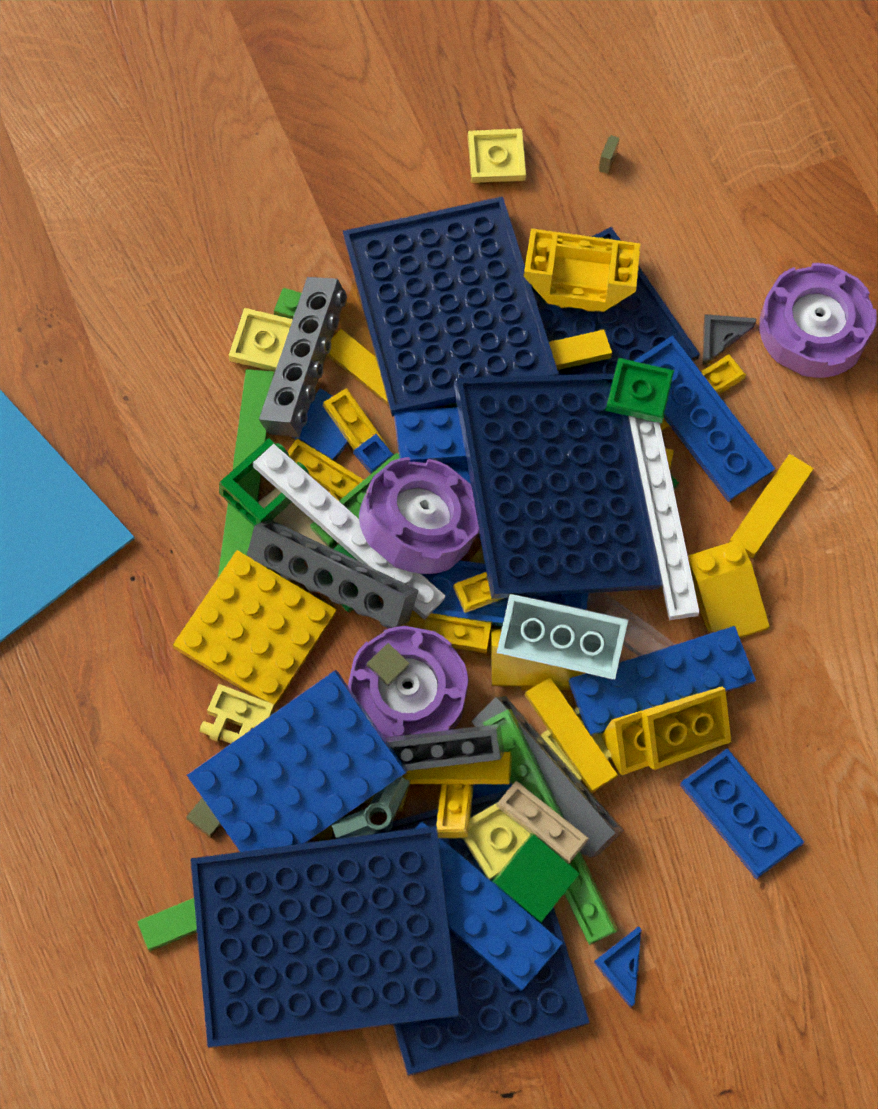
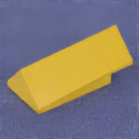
(525, 673)
(669, 732)

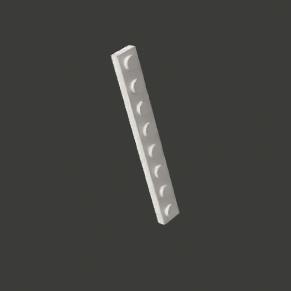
(664, 519)
(339, 523)

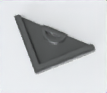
(721, 333)

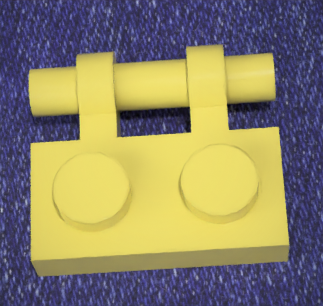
(237, 709)

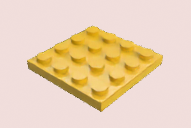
(254, 628)

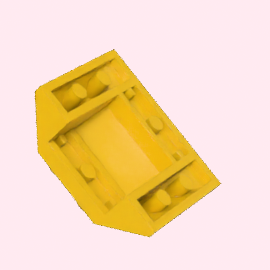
(581, 269)

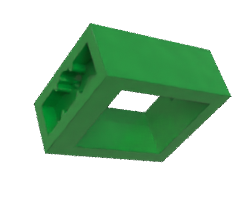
(241, 500)

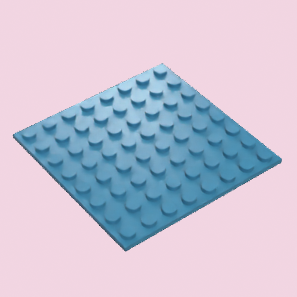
(49, 523)

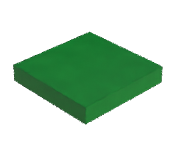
(640, 390)
(535, 877)

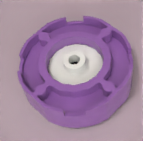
(817, 320)
(419, 515)
(434, 675)

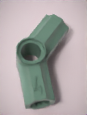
(384, 801)

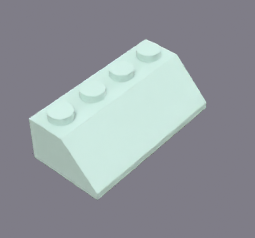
(562, 636)

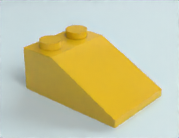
(728, 589)

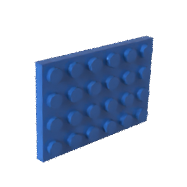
(298, 769)

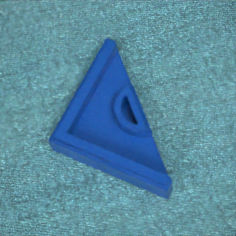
(621, 965)

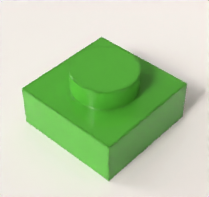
(287, 303)

